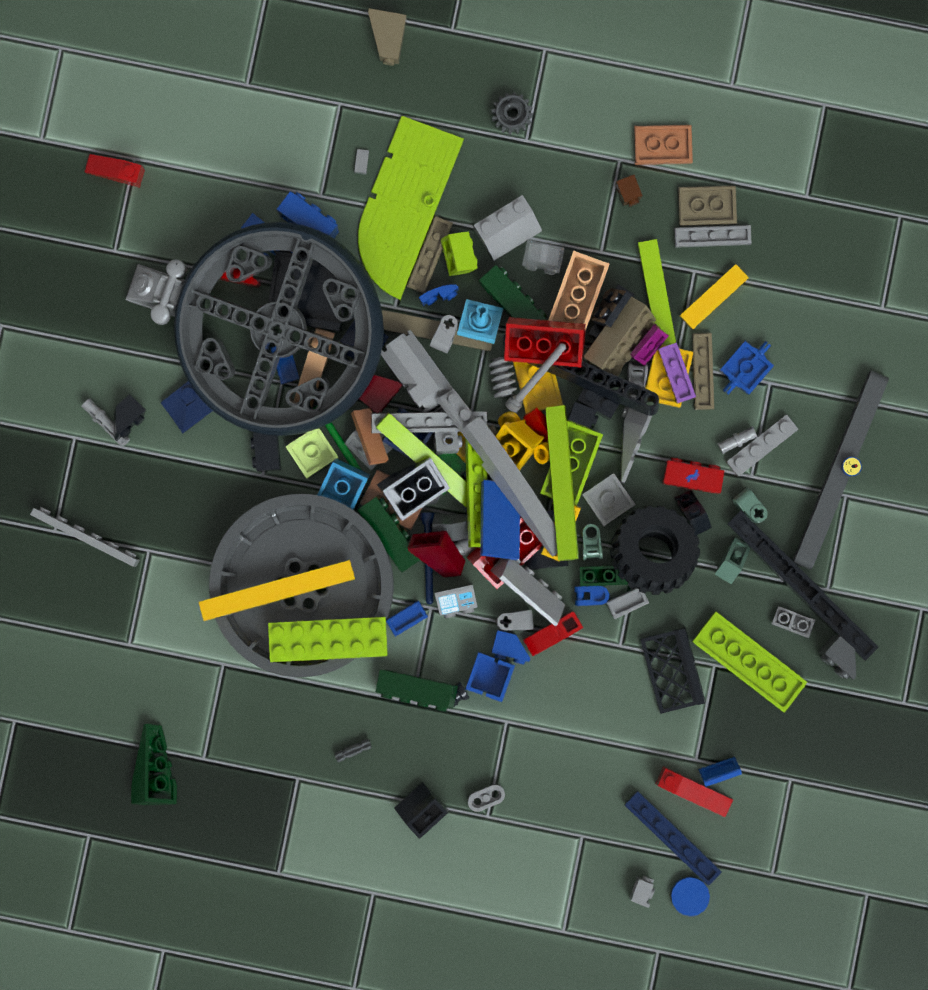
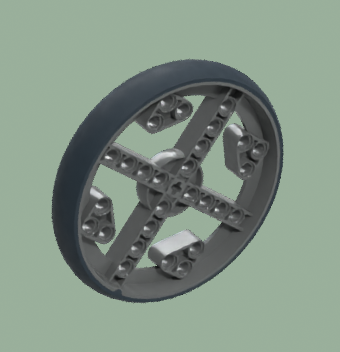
(194, 350)

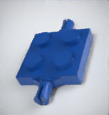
(746, 367)

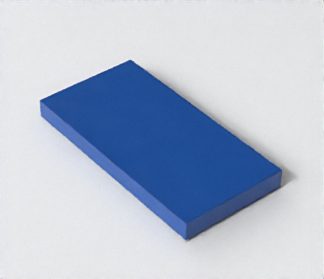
(498, 524)

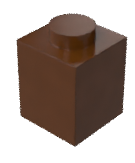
(628, 190)

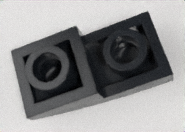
(541, 561)

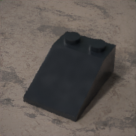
(413, 487)

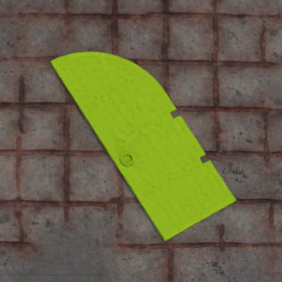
(405, 202)

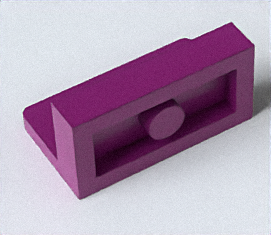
(649, 344)

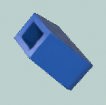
(509, 645)

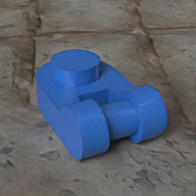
(598, 595)

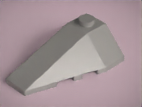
(633, 429)

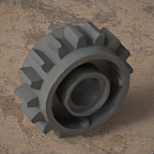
(516, 103)

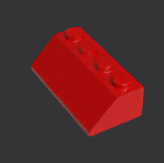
(537, 339)
(528, 547)

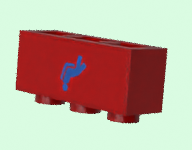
(693, 476)

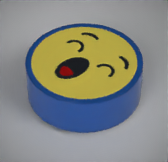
(851, 466)

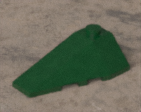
(152, 774)

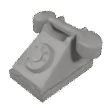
(158, 290)

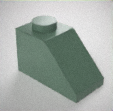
(733, 560)

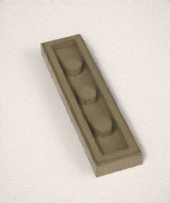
(429, 255)
(703, 371)

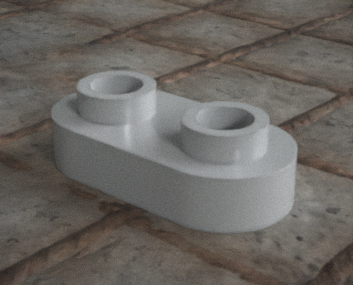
(487, 799)

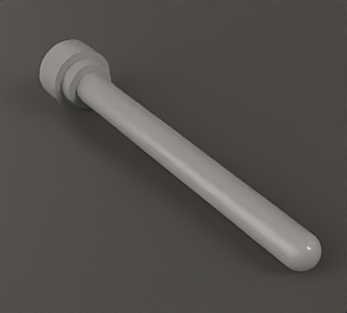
(515, 402)

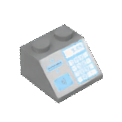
(456, 600)

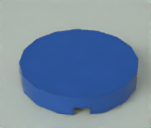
(690, 896)

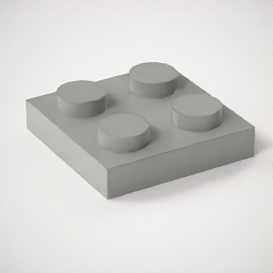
(608, 499)

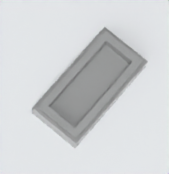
(627, 602)

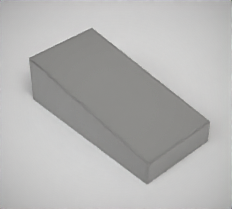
(361, 161)

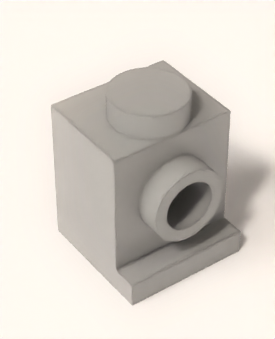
(442, 447)
(642, 891)

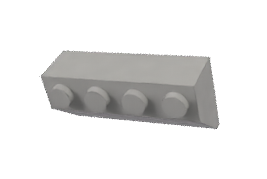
(530, 589)

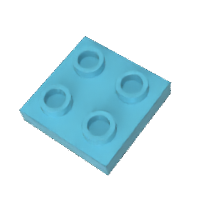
(480, 321)

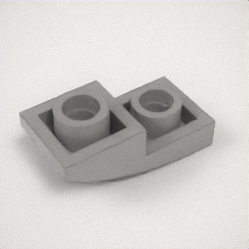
(793, 622)

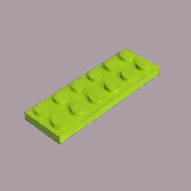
(327, 639)
(749, 661)

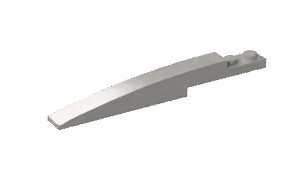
(501, 469)

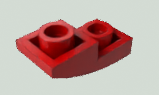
(537, 422)

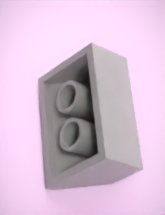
(507, 228)

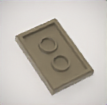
(707, 205)

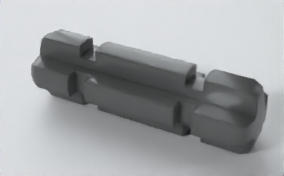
(353, 750)

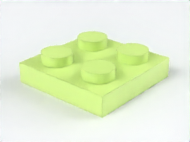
(312, 452)

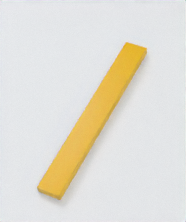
(276, 590)

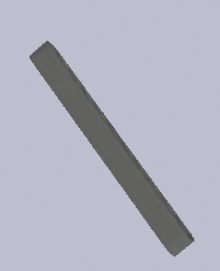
(835, 479)

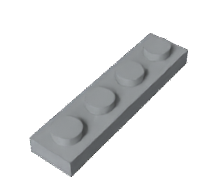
(762, 445)

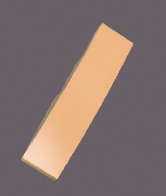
(314, 363)

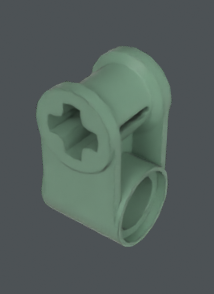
(747, 503)
(591, 544)

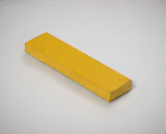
(714, 297)

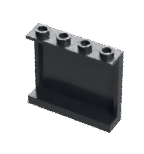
(313, 301)

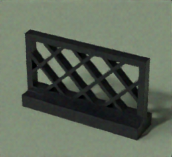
(689, 666)

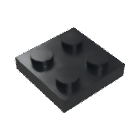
(610, 307)

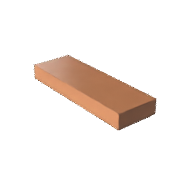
(370, 441)

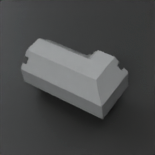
(416, 370)

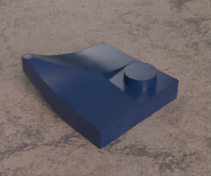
(185, 407)

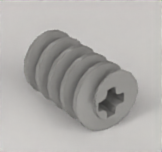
(502, 377)

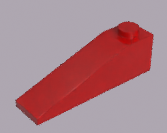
(693, 791)

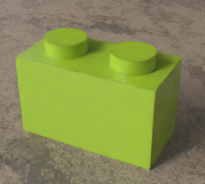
(459, 253)

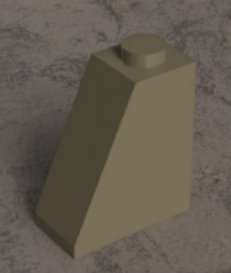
(388, 34)

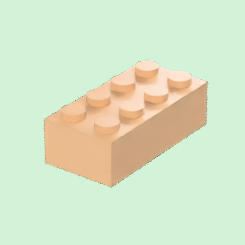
(579, 289)

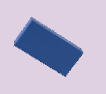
(286, 369)
(406, 618)
(720, 771)

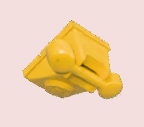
(521, 440)

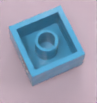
(343, 483)

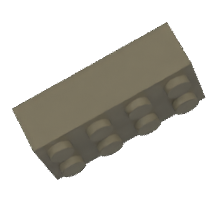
(616, 343)

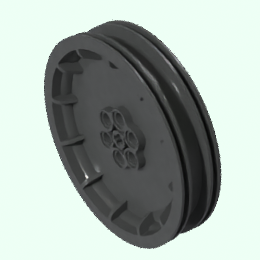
(308, 532)

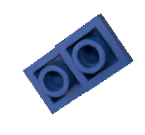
(445, 292)

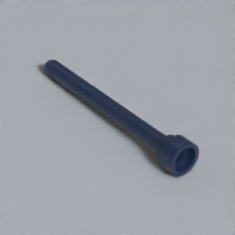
(427, 520)

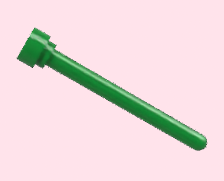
(341, 444)

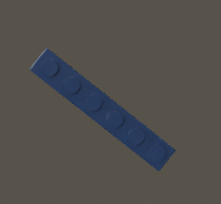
(672, 838)

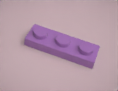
(676, 373)

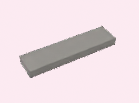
(712, 236)

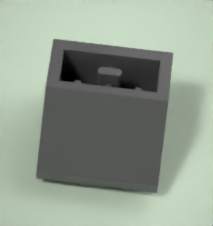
(841, 655)

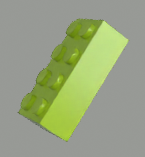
(583, 448)

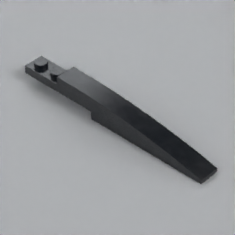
(802, 585)

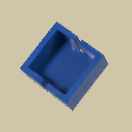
(490, 676)

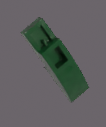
(600, 576)

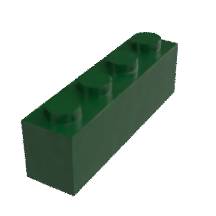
(509, 296)
(389, 531)
(417, 689)

